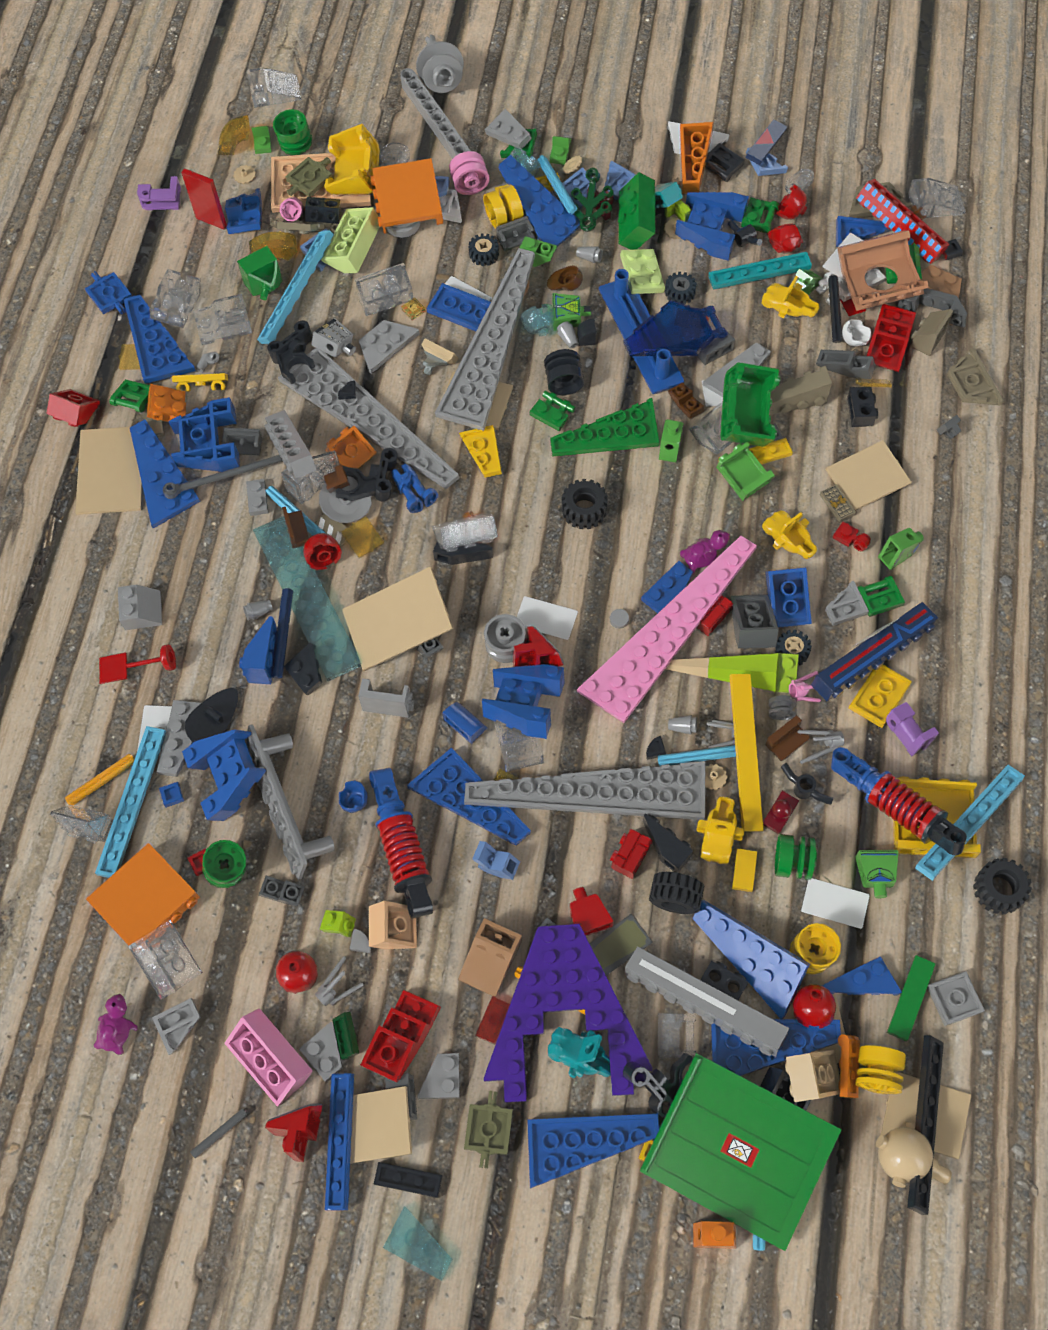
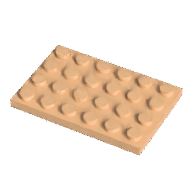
(284, 165)

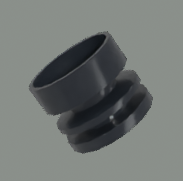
(564, 372)

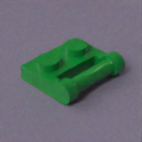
(755, 211)
(131, 390)
(883, 600)

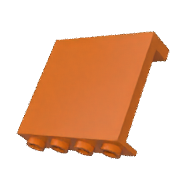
(406, 193)
(142, 896)

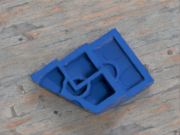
(244, 212)

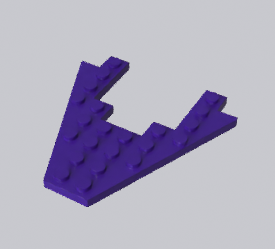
(558, 977)

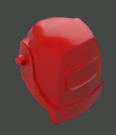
(785, 238)

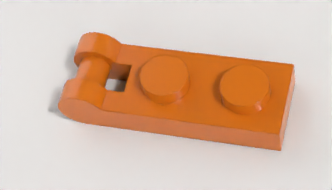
(849, 1065)

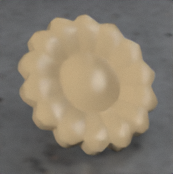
(572, 164)
(244, 174)
(670, 228)
(714, 777)

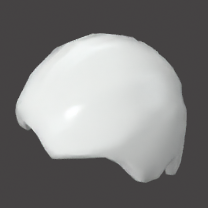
(856, 333)

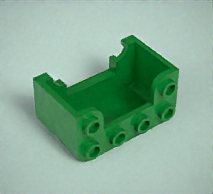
(748, 404)

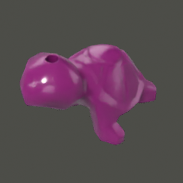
(704, 550)
(113, 1027)

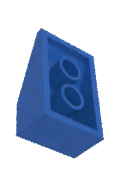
(789, 596)
(259, 654)

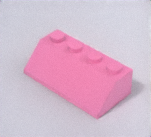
(268, 1056)

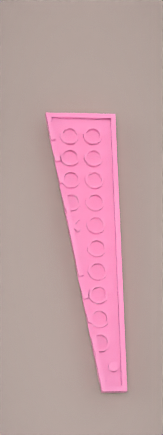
(638, 664)

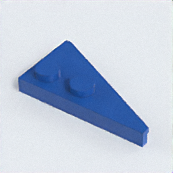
(859, 227)
(869, 978)

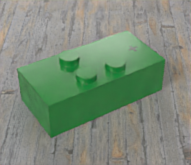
(636, 212)

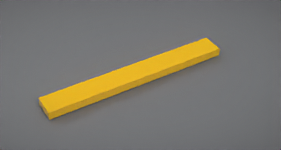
(746, 753)

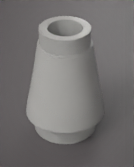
(591, 254)
(567, 334)
(257, 609)
(683, 724)

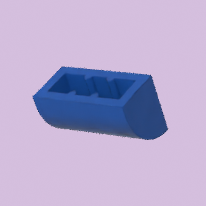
(463, 722)

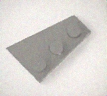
(508, 130)

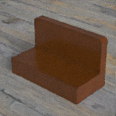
(296, 528)
(787, 739)

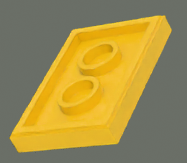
(879, 695)

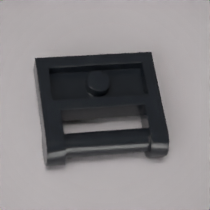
(725, 158)

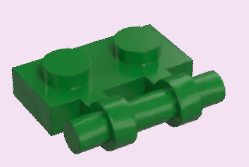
(550, 415)

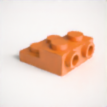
(165, 403)
(351, 448)

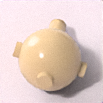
(908, 1153)

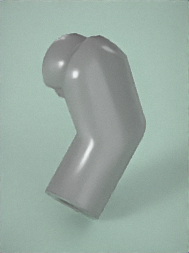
(207, 359)

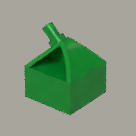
(260, 272)

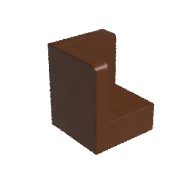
(336, 479)

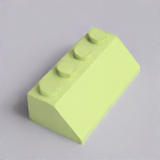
(352, 240)

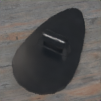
(212, 715)

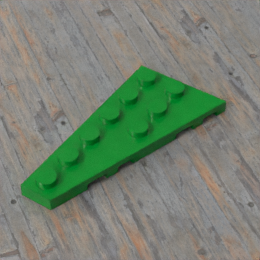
(613, 432)

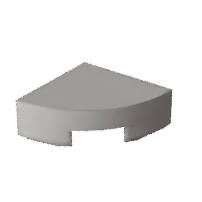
(359, 942)

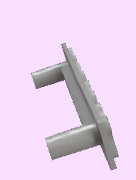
(280, 812)

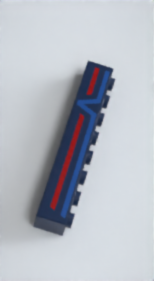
(874, 652)

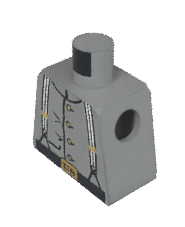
(333, 339)

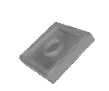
(955, 998)

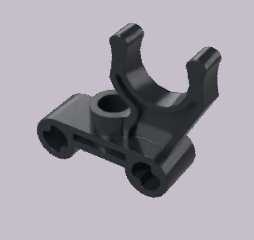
(291, 350)
(375, 483)
(661, 1089)

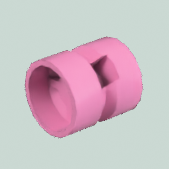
(291, 209)

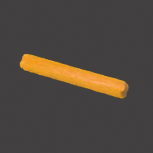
(99, 780)

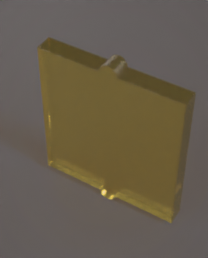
(128, 357)
(873, 382)
(362, 537)

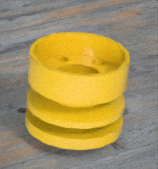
(823, 941)
(880, 1069)

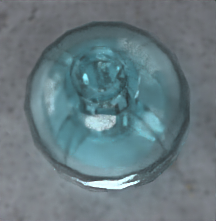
(527, 162)
(538, 320)

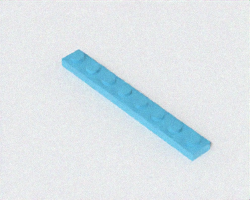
(295, 287)
(131, 802)
(973, 818)

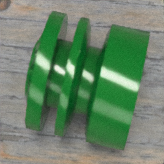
(292, 132)
(224, 852)
(797, 857)

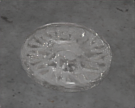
(394, 154)

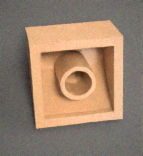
(391, 926)

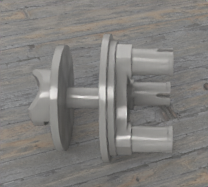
(440, 65)

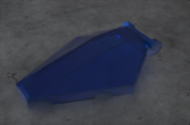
(677, 329)

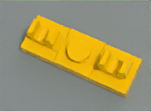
(200, 380)

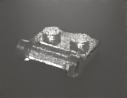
(669, 1035)

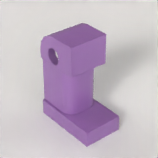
(161, 198)
(908, 730)

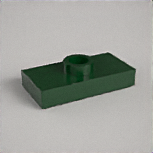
(345, 1035)

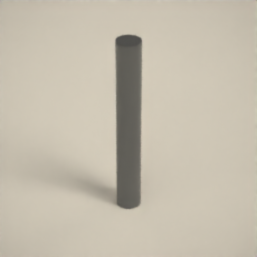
(218, 1133)

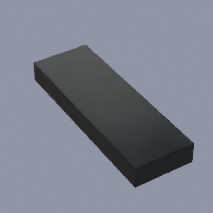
(408, 1180)

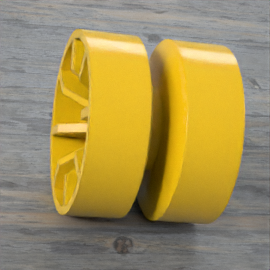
(503, 206)

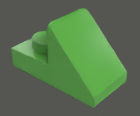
(262, 139)
(560, 149)
(808, 280)

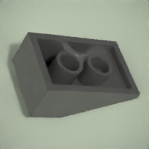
(754, 622)

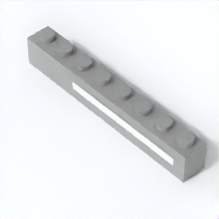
(706, 1001)

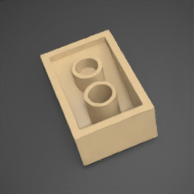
(813, 1075)

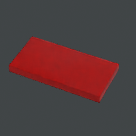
(204, 198)

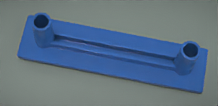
(628, 313)

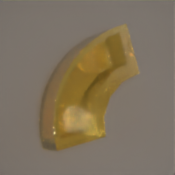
(232, 134)
(281, 244)

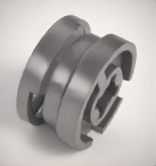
(782, 707)

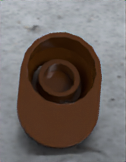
(565, 278)

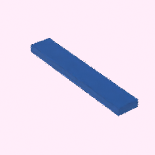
(339, 1142)

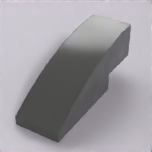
(847, 363)

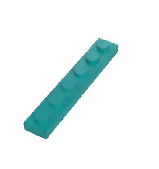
(759, 270)

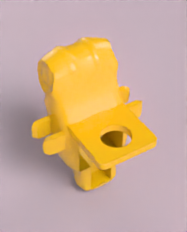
(789, 300)
(790, 533)
(719, 832)

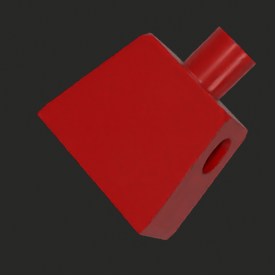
(589, 912)

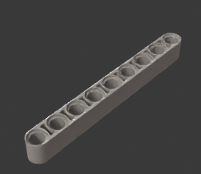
(432, 113)

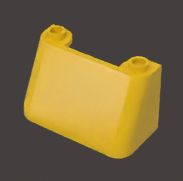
(355, 157)

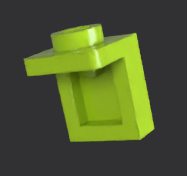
(680, 209)
(338, 922)

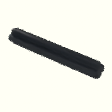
(835, 309)

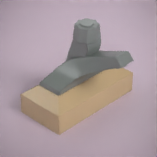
(436, 356)

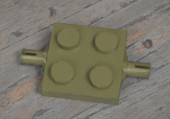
(308, 176)
(488, 1129)

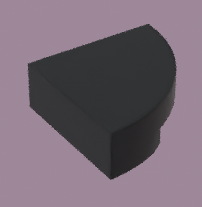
(348, 391)
(655, 748)

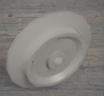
(342, 509)

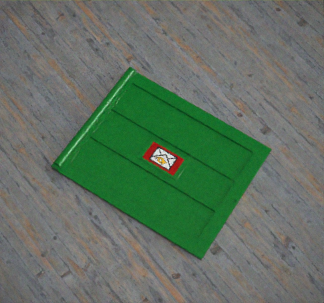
(740, 1151)

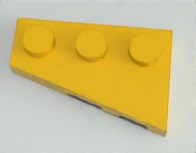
(483, 449)

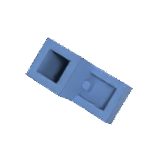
(495, 862)

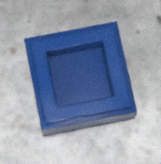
(171, 794)

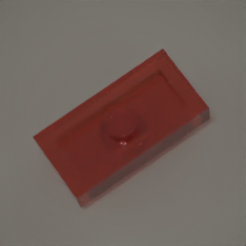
(492, 1020)

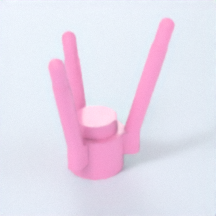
(799, 689)

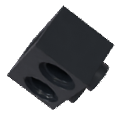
(322, 210)
(860, 407)
(726, 978)

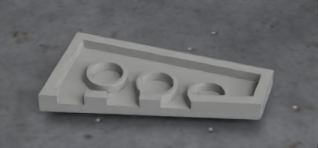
(753, 355)
(175, 739)

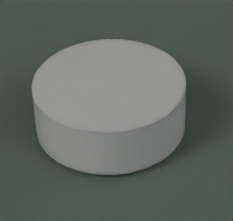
(619, 618)

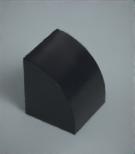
(586, 333)

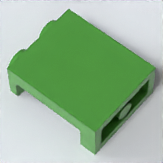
(743, 471)

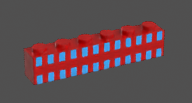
(900, 218)

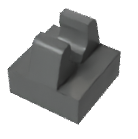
(951, 427)

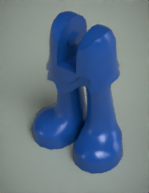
(406, 481)

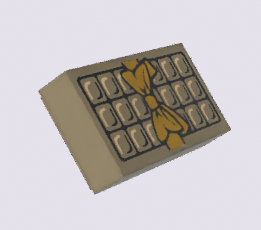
(837, 503)

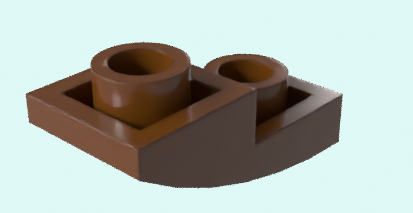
(685, 401)

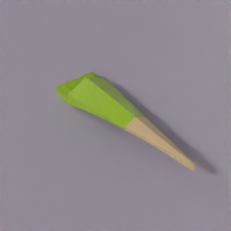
(767, 671)

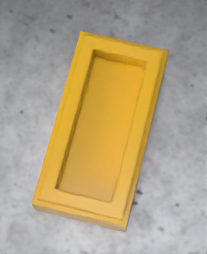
(744, 870)

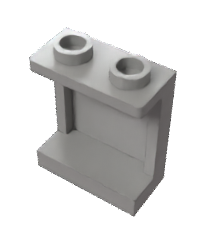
(385, 702)

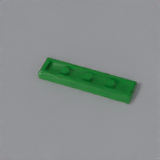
(911, 998)

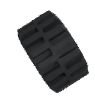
(584, 516)
(1013, 875)
(676, 892)

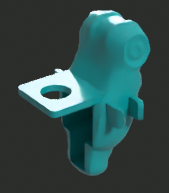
(579, 1053)

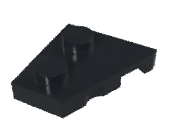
(305, 669)

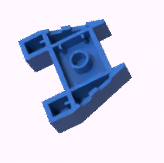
(708, 218)
(200, 437)
(519, 697)
(231, 769)

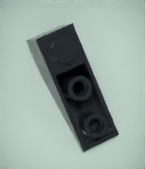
(463, 554)
(669, 848)

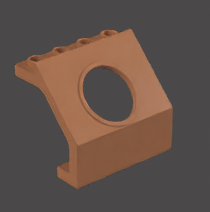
(883, 251)

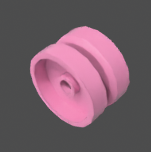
(469, 173)

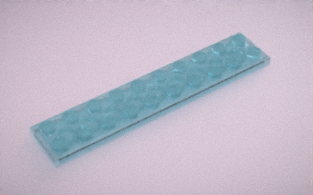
(309, 600)

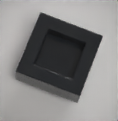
(953, 250)

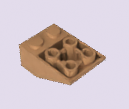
(490, 957)

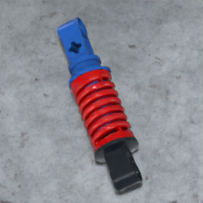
(900, 802)
(401, 844)

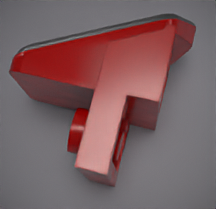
(536, 651)
(296, 1128)

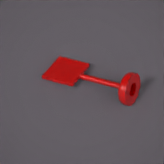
(114, 667)

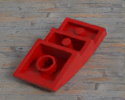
(891, 337)
(400, 1036)

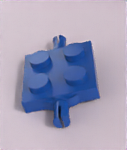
(108, 292)

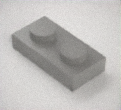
(257, 497)

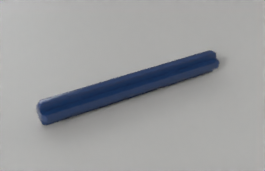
(282, 633)

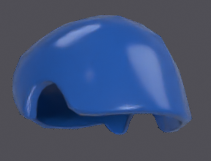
(353, 797)

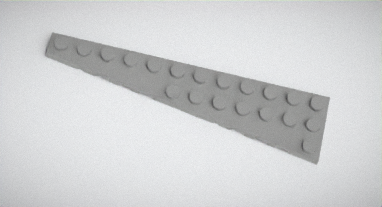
(478, 374)
(367, 415)
(657, 791)

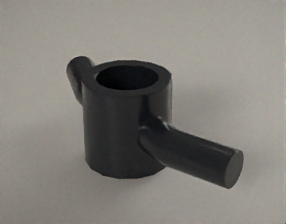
(744, 235)
(808, 780)

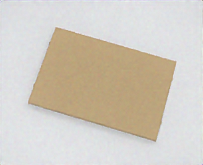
(107, 472)
(397, 618)

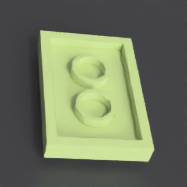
(643, 271)

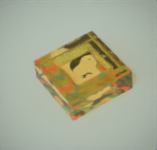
(413, 308)

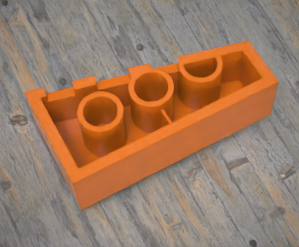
(694, 148)

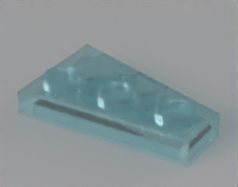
(415, 1245)

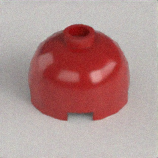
(793, 204)
(321, 551)
(296, 972)
(814, 1006)

